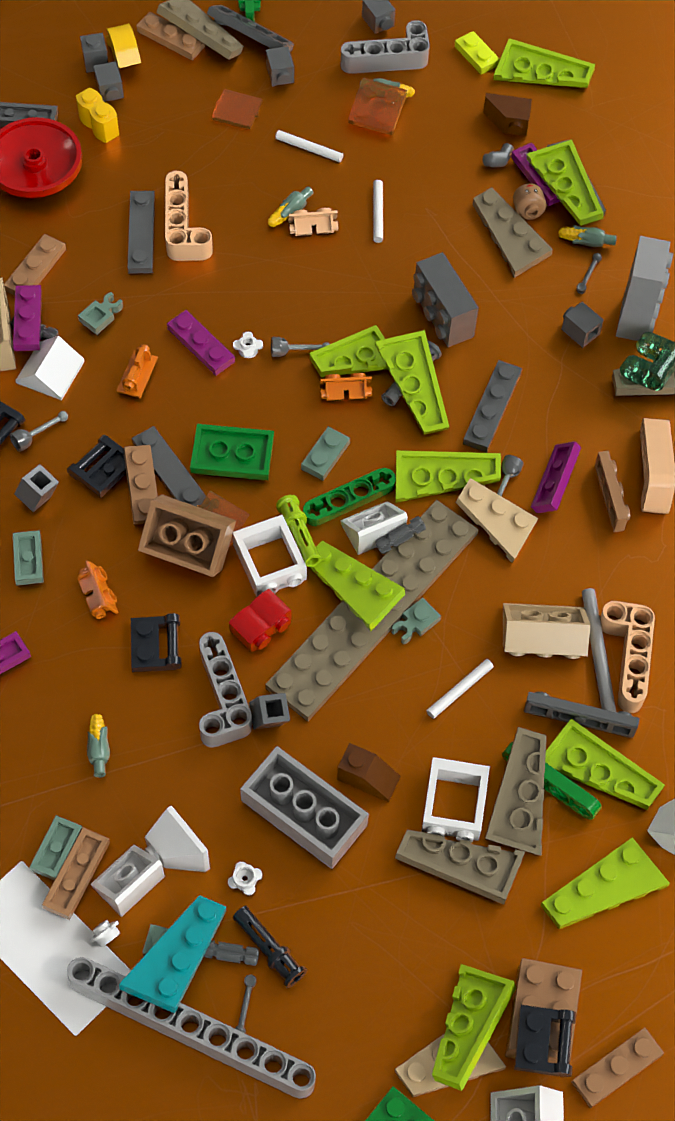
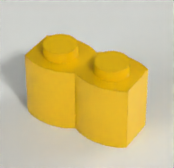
(97, 115)

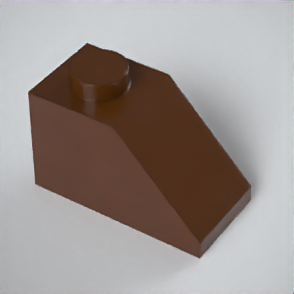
(508, 113)
(367, 772)

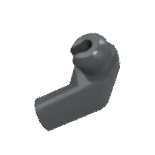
(498, 158)

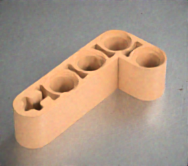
(181, 241)
(657, 465)
(632, 657)

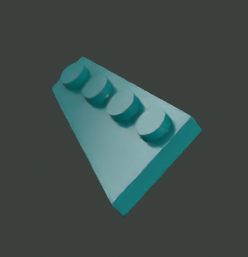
(172, 962)

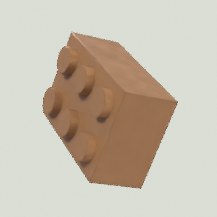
(186, 535)
(545, 987)

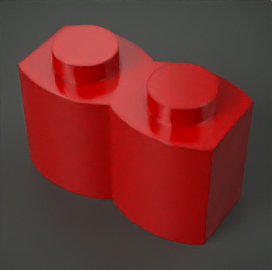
(260, 620)

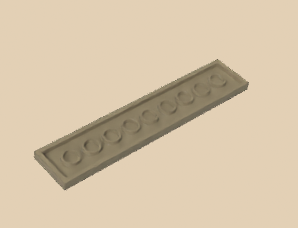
(343, 638)

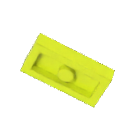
(477, 52)

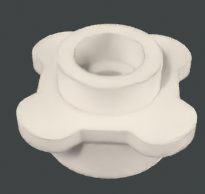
(248, 351)
(241, 870)
(105, 932)

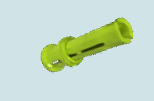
(296, 521)

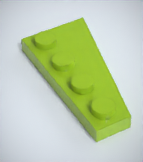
(541, 66)
(567, 178)
(414, 374)
(435, 472)
(360, 587)
(597, 764)
(612, 881)
(474, 1015)

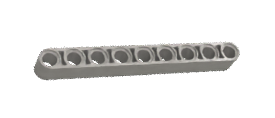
(200, 1038)

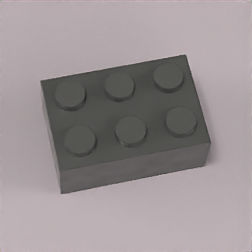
(445, 300)

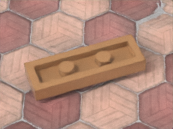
(170, 35)
(36, 263)
(140, 480)
(612, 491)
(76, 873)
(617, 1067)

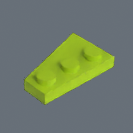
(350, 355)

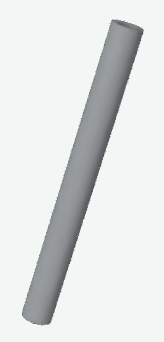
(598, 651)

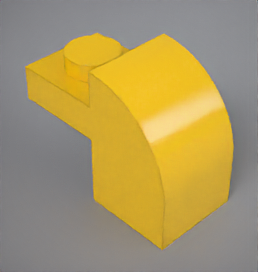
(123, 45)

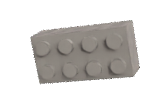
(644, 288)
(304, 807)

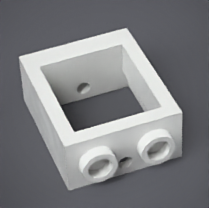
(261, 534)
(460, 773)

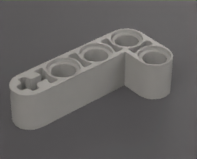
(388, 53)
(222, 686)

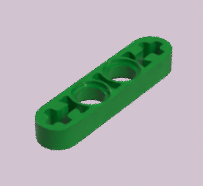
(347, 493)
(566, 790)

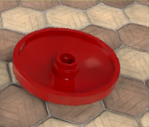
(38, 157)

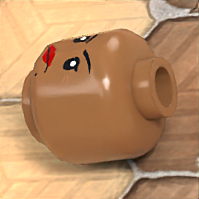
(529, 201)

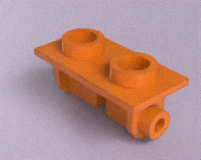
(137, 372)
(336, 386)
(94, 580)

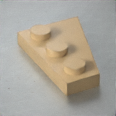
(500, 518)
(417, 1071)

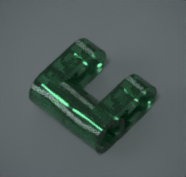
(657, 372)

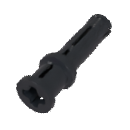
(281, 954)

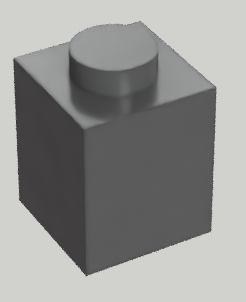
(378, 14)
(93, 50)
(280, 66)
(108, 81)
(582, 324)
(36, 488)
(269, 711)

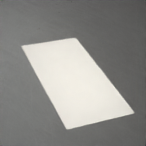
(43, 944)

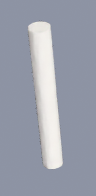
(309, 146)
(378, 211)
(459, 688)

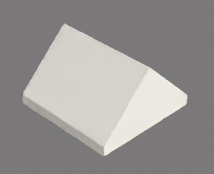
(51, 368)
(372, 524)
(129, 879)

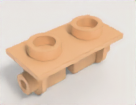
(304, 221)

